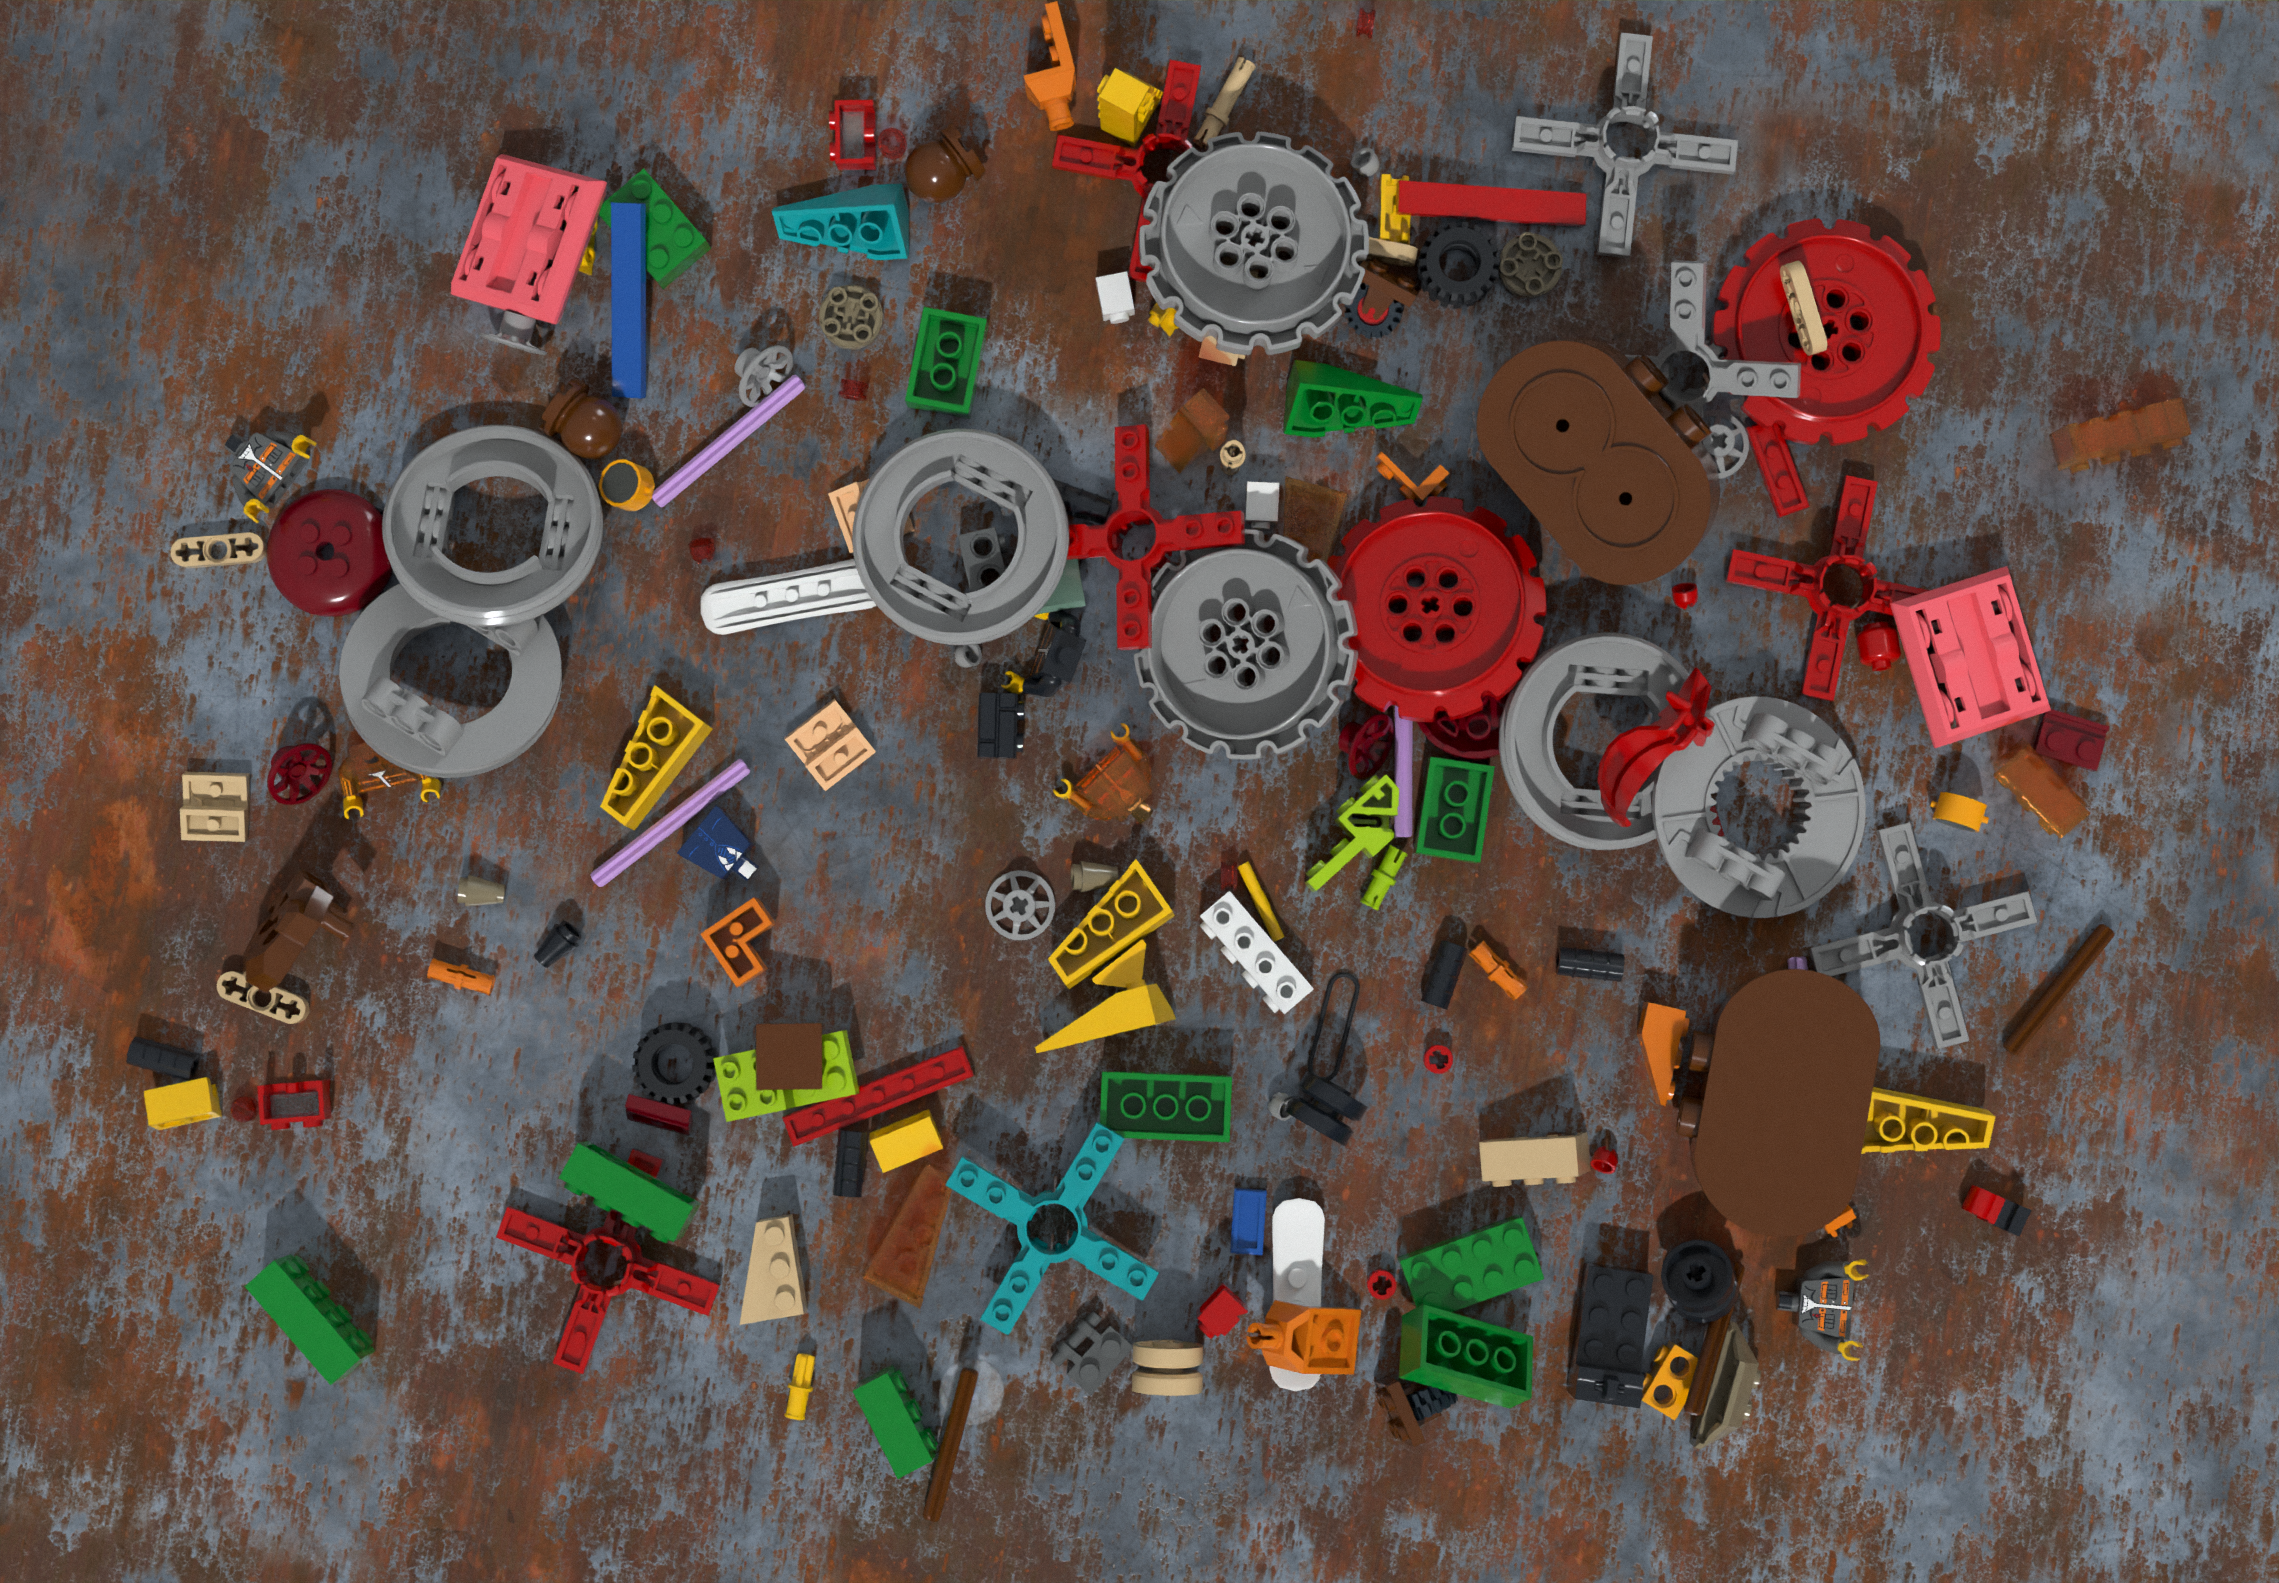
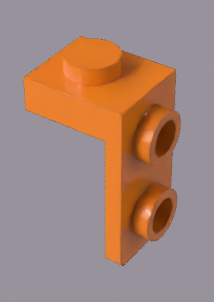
(1433, 484)

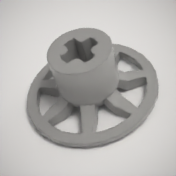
(515, 332)
(758, 370)
(1722, 441)
(1020, 905)

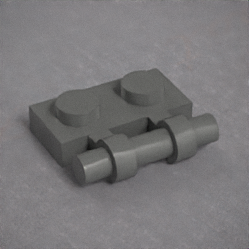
(1099, 1359)

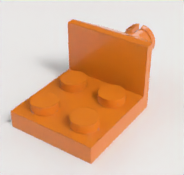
(1054, 87)
(1308, 1338)

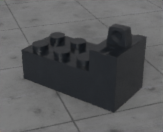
(1610, 1335)

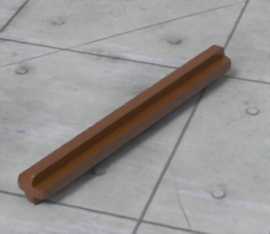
(2058, 989)
(1709, 1357)
(950, 1444)

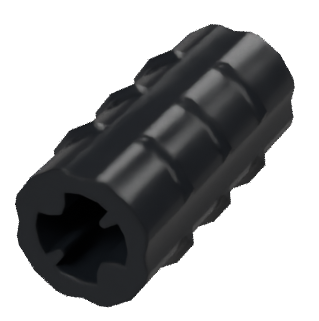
(1084, 504)
(1590, 964)
(1444, 974)
(163, 1058)
(850, 1163)

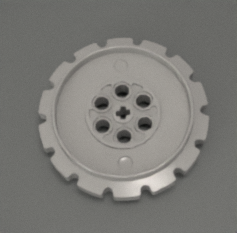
(1227, 300)
(1308, 632)

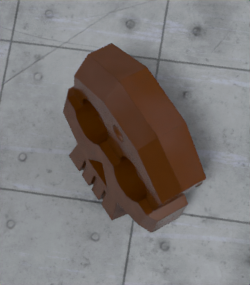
(289, 927)

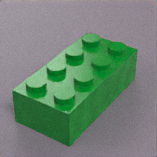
(1167, 1105)
(630, 1191)
(1472, 1266)
(311, 1318)
(1466, 1356)

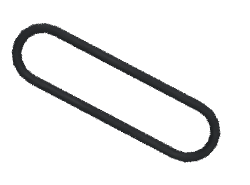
(1347, 1027)

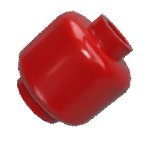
(1878, 646)

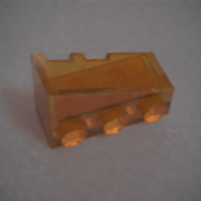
(1196, 428)
(2040, 789)

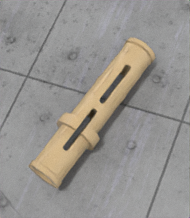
(1218, 114)
(1236, 459)

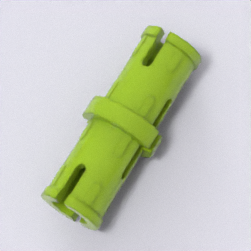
(1383, 877)

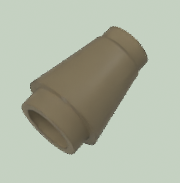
(1092, 876)
(479, 891)

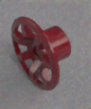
(1362, 741)
(296, 769)

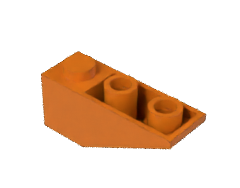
(1659, 1040)

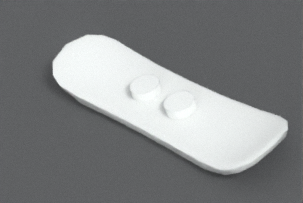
(783, 597)
(1297, 1269)

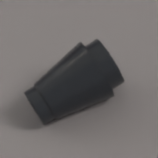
(558, 943)

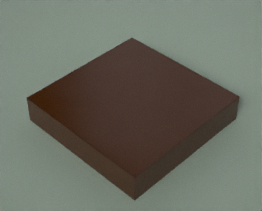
(788, 1056)

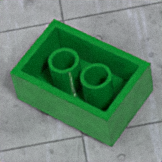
(670, 237)
(946, 363)
(1453, 810)
(896, 1420)

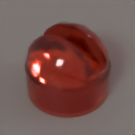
(701, 549)
(247, 1103)

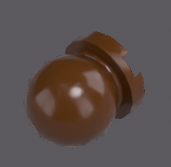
(940, 167)
(585, 423)

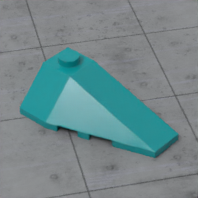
(857, 220)

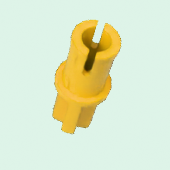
(800, 1386)

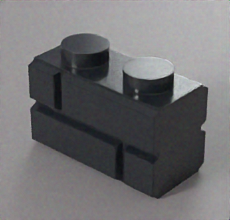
(999, 726)

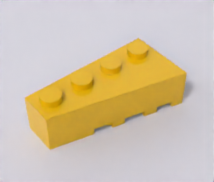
(1126, 105)
(655, 756)
(1112, 926)
(1921, 1123)

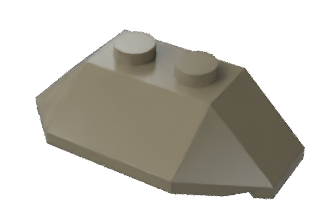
(1729, 1391)

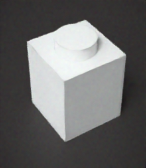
(1115, 297)
(1261, 505)

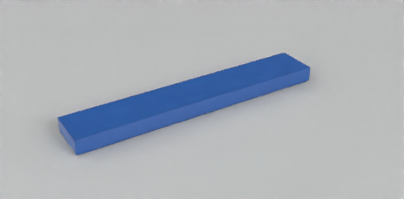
(628, 299)

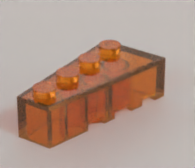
(2120, 434)
(1314, 516)
(909, 1243)

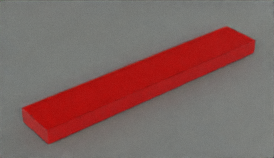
(1491, 203)
(878, 1096)

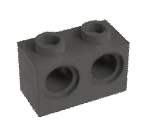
(978, 565)

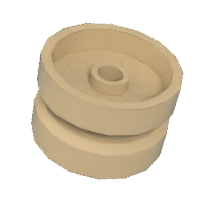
(1167, 1367)

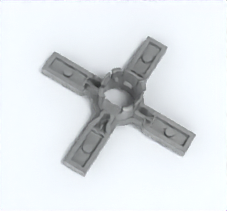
(1622, 174)
(1688, 334)
(1894, 943)

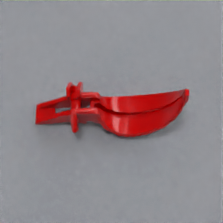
(1640, 750)

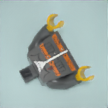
(266, 467)
(1824, 1305)

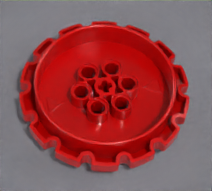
(1871, 285)
(1486, 643)

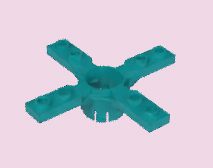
(1035, 1256)

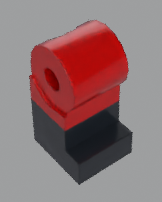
(1996, 1210)

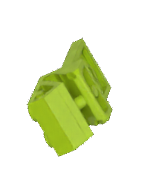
(1378, 800)
(738, 1081)

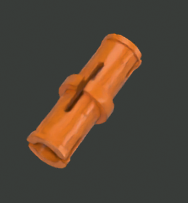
(1498, 970)
(461, 976)

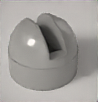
(1365, 162)
(974, 654)
(1276, 1103)

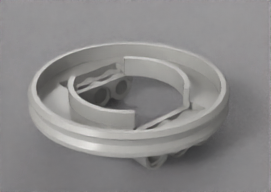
(987, 467)
(423, 507)
(1584, 664)
(420, 735)

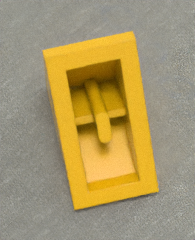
(1124, 969)

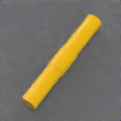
(1260, 901)

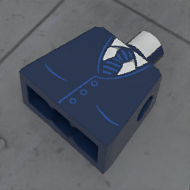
(720, 847)

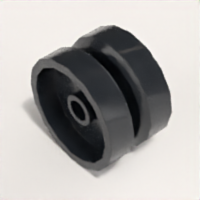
(1326, 1108)
(1699, 1281)

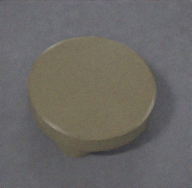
(1530, 265)
(851, 317)

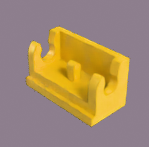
(1390, 225)
(182, 1103)
(905, 1140)

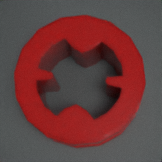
(1443, 1051)
(1373, 1278)

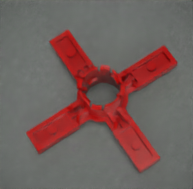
(1124, 163)
(1177, 534)
(1807, 580)
(593, 1299)

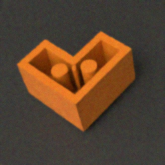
(731, 940)

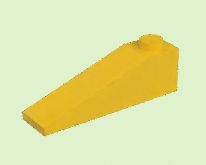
(1124, 1011)

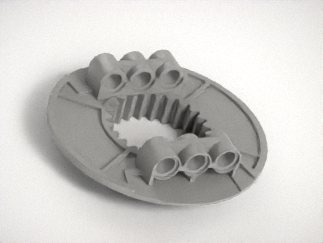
(1829, 810)

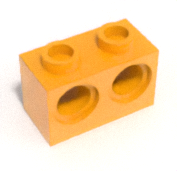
(1677, 1383)

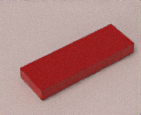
(1777, 469)

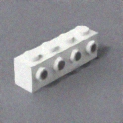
(1256, 952)

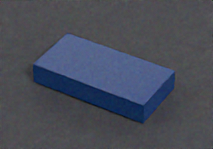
(1248, 1221)

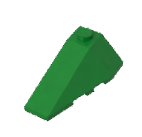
(1334, 399)

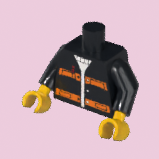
(1055, 658)

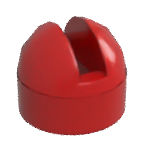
(1685, 594)
(1604, 1160)

